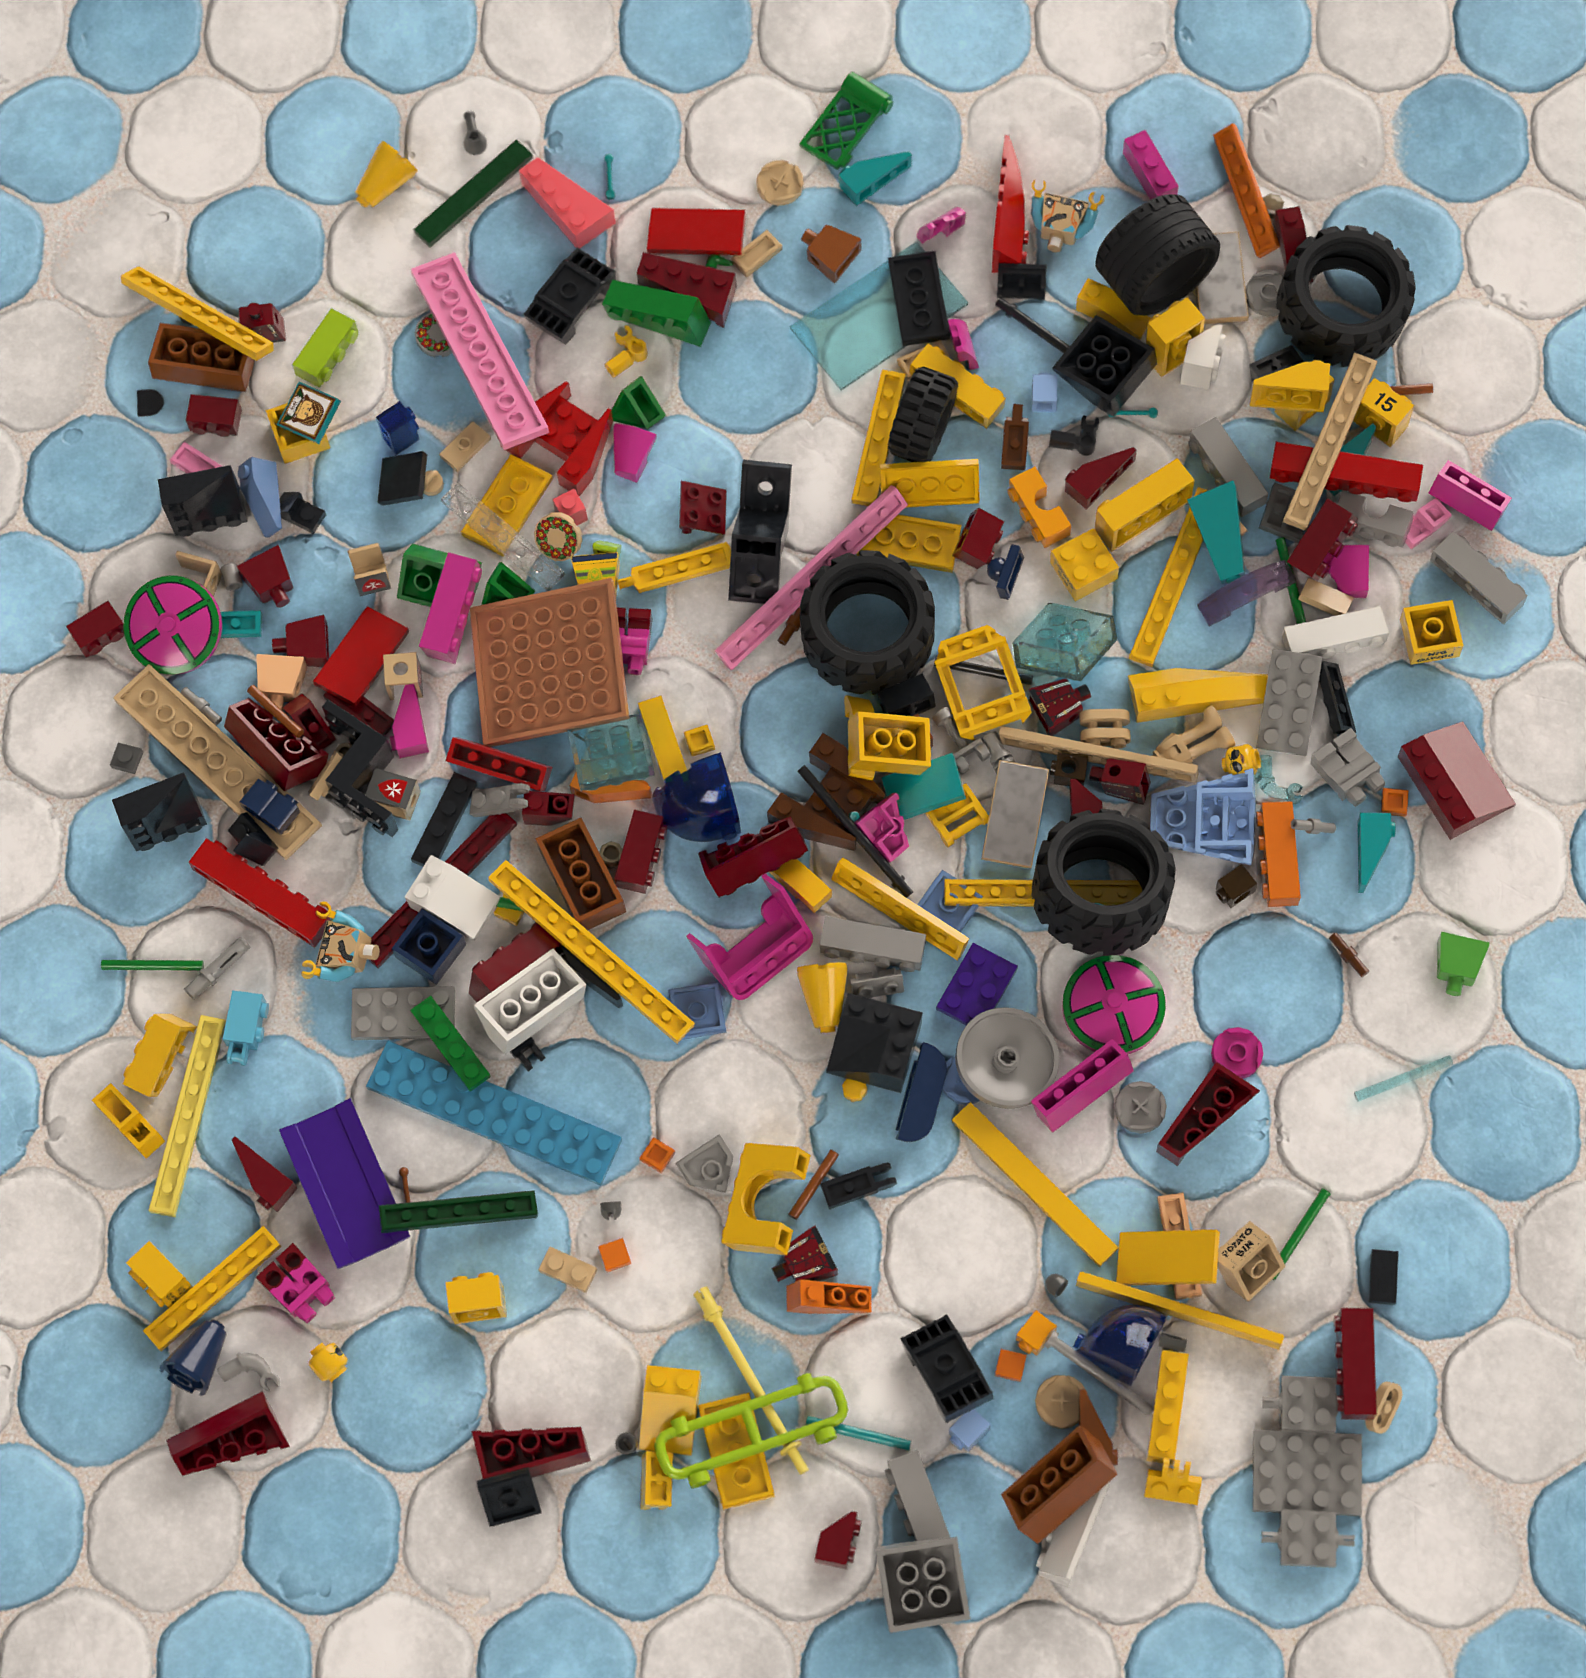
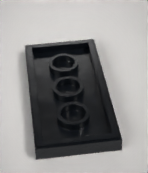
(918, 298)

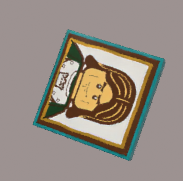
(309, 412)

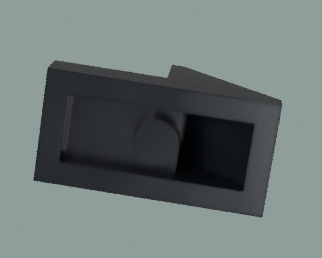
(300, 512)
(252, 840)

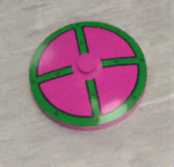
(172, 625)
(1114, 1001)

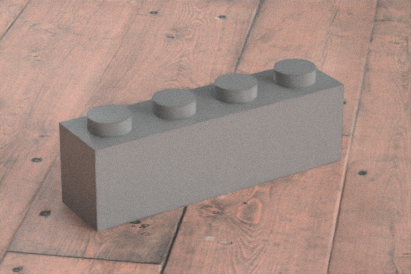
(1227, 464)
(1478, 577)
(873, 944)
(916, 1498)

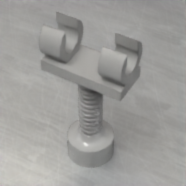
(944, 718)

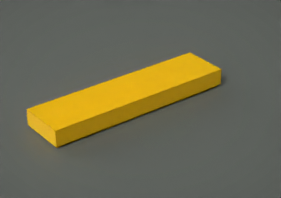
(662, 736)

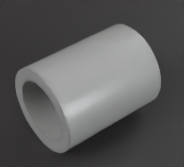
(231, 577)

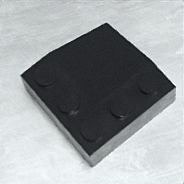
(1106, 365)
(202, 501)
(159, 812)
(874, 1042)

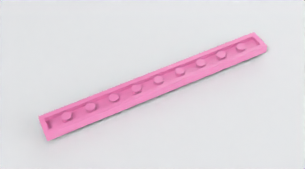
(789, 597)

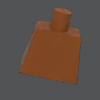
(831, 250)

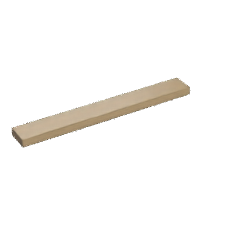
(1330, 441)
(1096, 753)

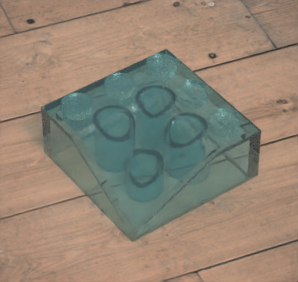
(1064, 641)
(611, 753)

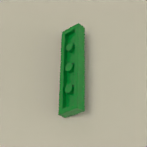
(450, 1043)

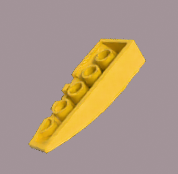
(1191, 691)

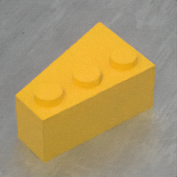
(156, 1053)

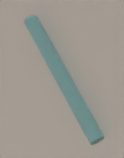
(1403, 1078)

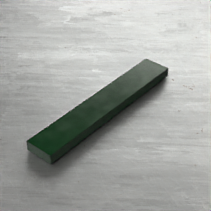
(473, 193)
(457, 1211)

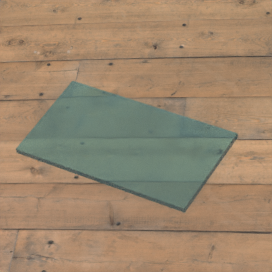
(861, 324)

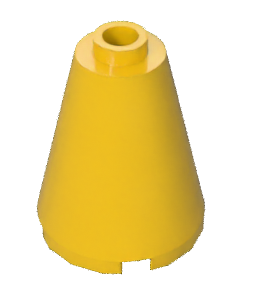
(383, 175)
(824, 993)

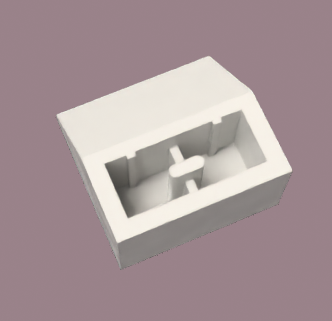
(1203, 358)

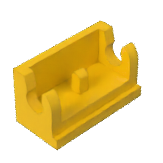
(655, 1485)

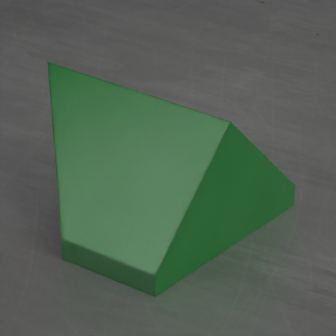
(637, 406)
(505, 585)

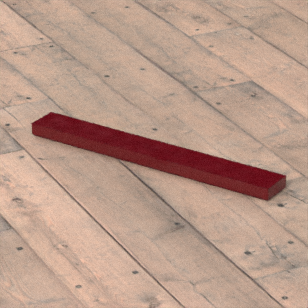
(465, 859)

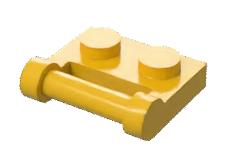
(948, 814)

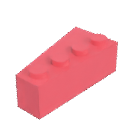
(566, 203)

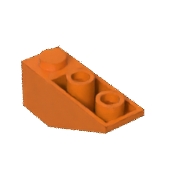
(626, 791)
(827, 1298)

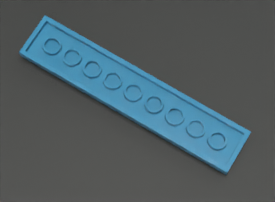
(495, 1113)

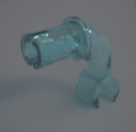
(1267, 783)

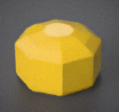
(854, 1090)

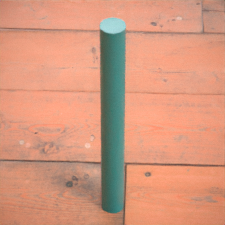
(867, 1435)

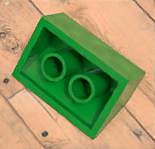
(421, 574)

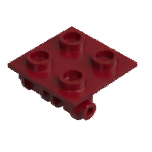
(702, 508)

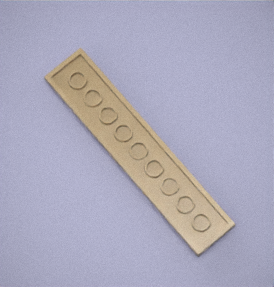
(205, 751)

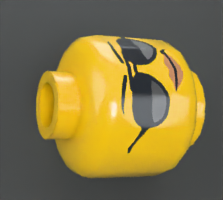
(1240, 759)
(327, 1361)

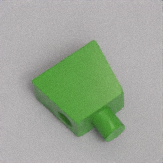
(1459, 960)

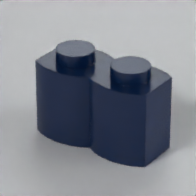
(270, 806)

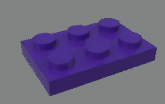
(976, 985)

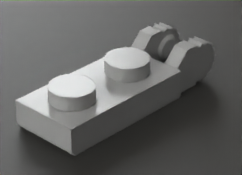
(498, 800)

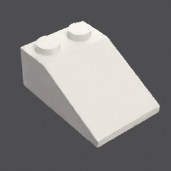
(452, 897)

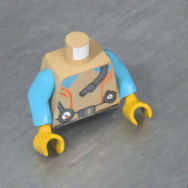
(1062, 218)
(342, 948)

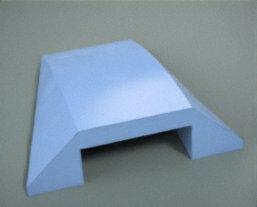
(1209, 817)

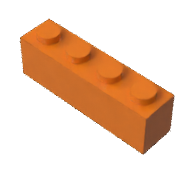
(1279, 854)

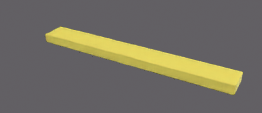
(187, 1116)

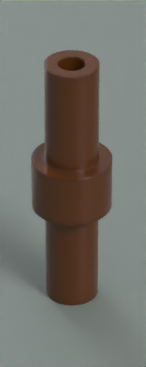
(792, 625)
(1349, 954)

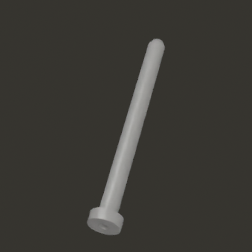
(1052, 1340)

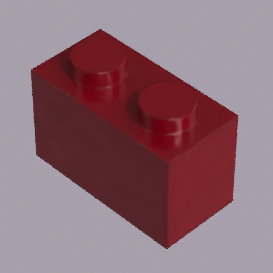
(213, 415)
(978, 538)
(96, 629)

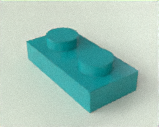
(241, 624)

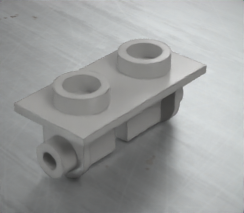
(887, 983)

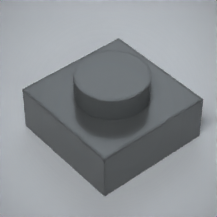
(126, 758)
(1172, 1343)

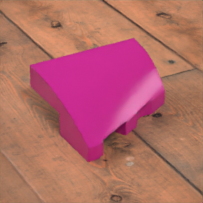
(947, 223)
(631, 450)
(1352, 570)
(885, 828)

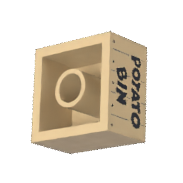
(1249, 1261)

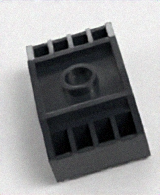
(569, 294)
(947, 1368)

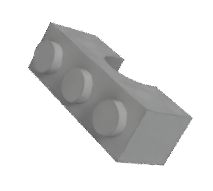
(1389, 528)

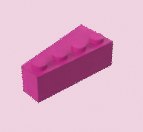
(450, 608)

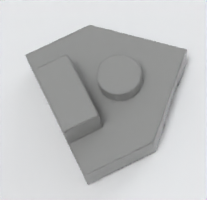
(708, 1165)

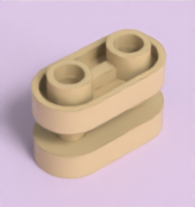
(1115, 737)

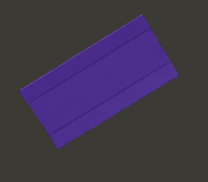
(342, 1182)

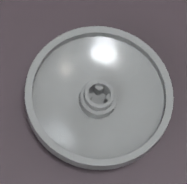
(1006, 1057)

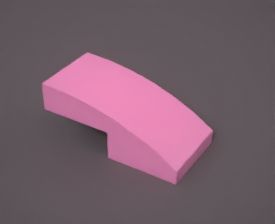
(1426, 522)

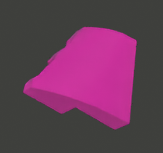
(962, 342)

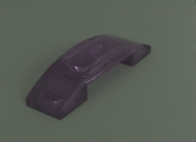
(1245, 590)

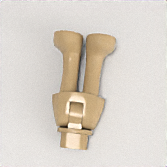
(1175, 747)

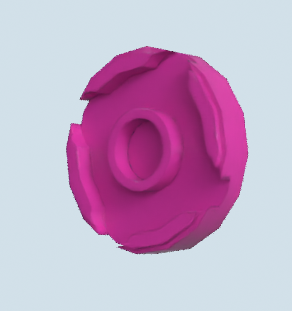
(1238, 1051)

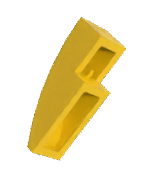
(803, 884)
(128, 1120)

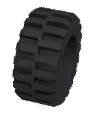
(922, 415)

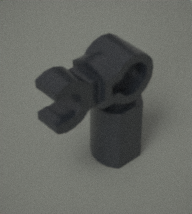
(1084, 443)

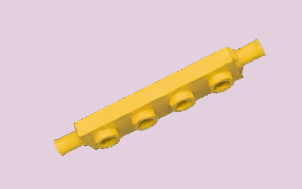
(678, 568)

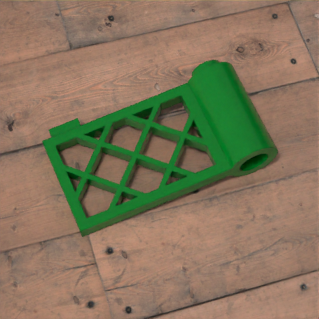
(867, 99)

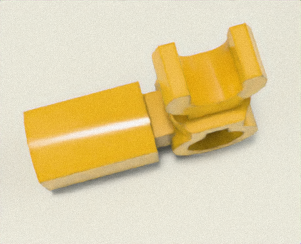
(636, 352)

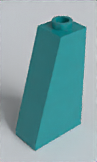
(1220, 527)

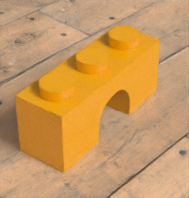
(1046, 525)

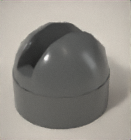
(611, 1207)
(1056, 1284)
(621, 1445)

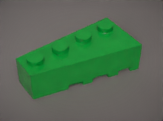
(658, 311)

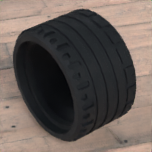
(1157, 254)

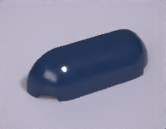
(922, 1094)

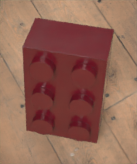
(1323, 540)

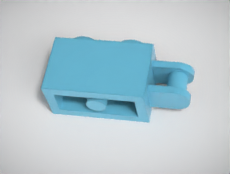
(244, 1024)

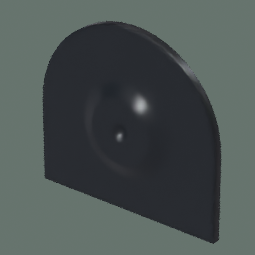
(149, 402)

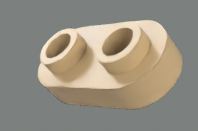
(1388, 1400)

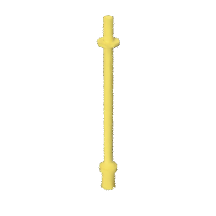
(714, 1314)

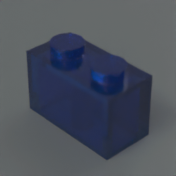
(398, 427)

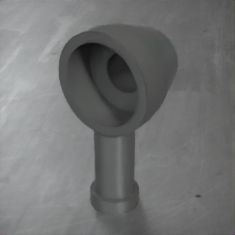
(478, 145)

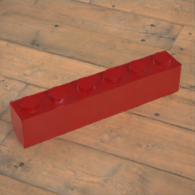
(1352, 473)
(259, 891)

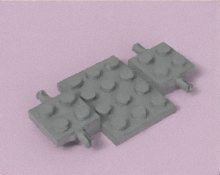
(1307, 1473)

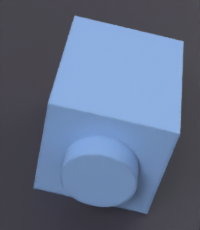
(1044, 392)
(968, 1430)

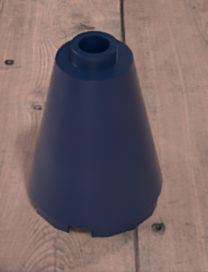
(196, 1358)

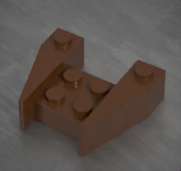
(851, 793)

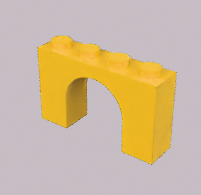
(757, 1167)

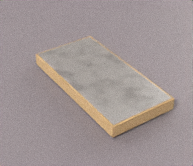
(1223, 293)
(1015, 814)

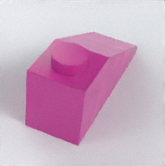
(408, 726)

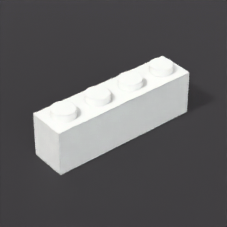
(1338, 633)

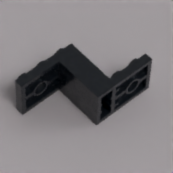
(759, 531)
(354, 772)

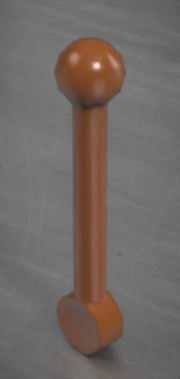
(403, 1172)

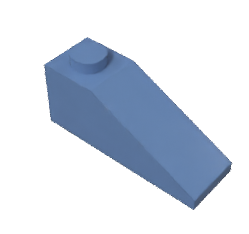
(261, 491)

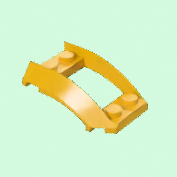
(990, 714)

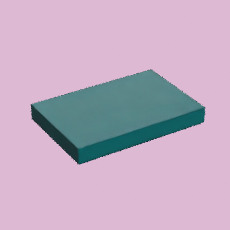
(930, 790)

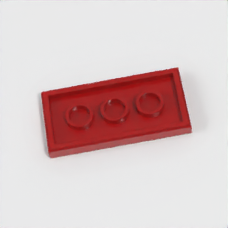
(696, 231)
(360, 656)

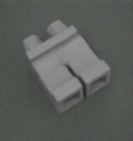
(1348, 768)

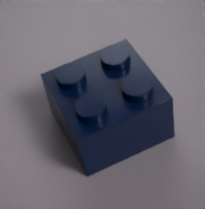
(429, 946)

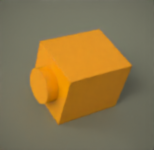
(1034, 1333)

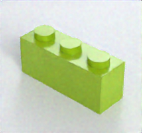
(325, 348)

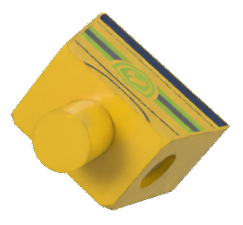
(596, 567)

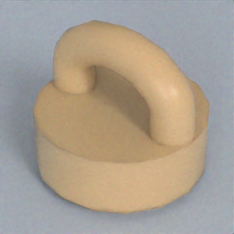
(433, 483)

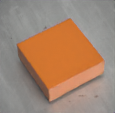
(1394, 801)
(657, 1155)
(614, 1255)
(1010, 1365)

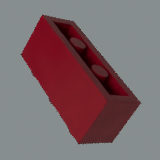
(640, 852)

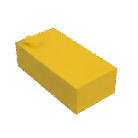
(1143, 504)

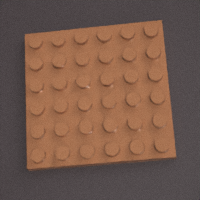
(549, 663)

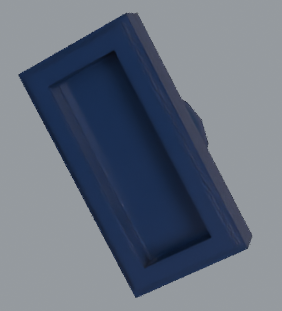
(1006, 571)

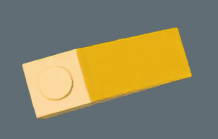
(1104, 302)

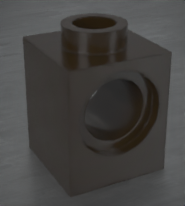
(1077, 762)
(1235, 886)

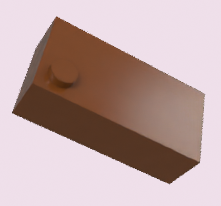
(198, 359)
(581, 874)
(1058, 1484)

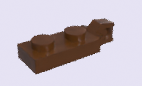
(1015, 440)

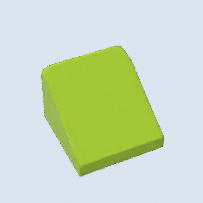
(606, 547)

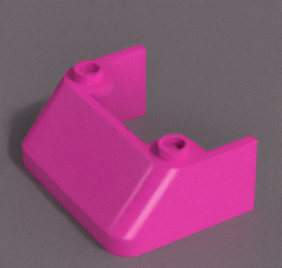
(763, 951)

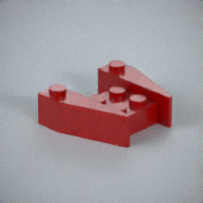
(571, 436)

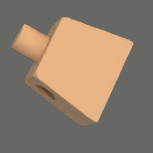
(280, 677)

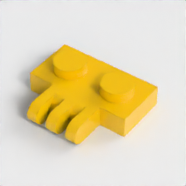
(1173, 1483)

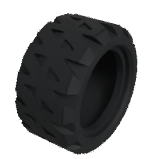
(1354, 251)
(860, 575)
(1114, 839)

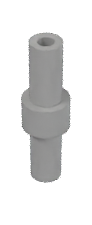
(202, 705)
(1313, 826)

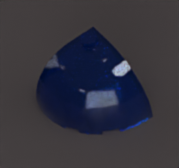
(699, 802)
(1121, 1340)

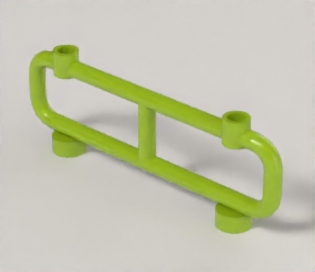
(698, 1473)

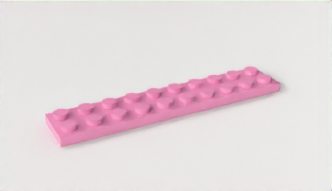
(479, 351)

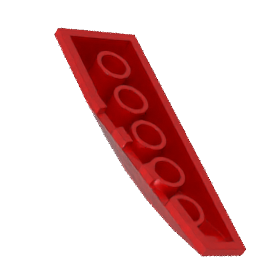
(1010, 212)

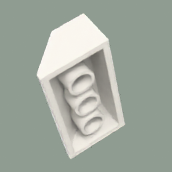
(529, 1001)
(1069, 1541)

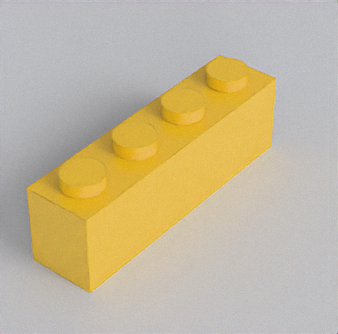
(973, 395)
(1167, 1406)

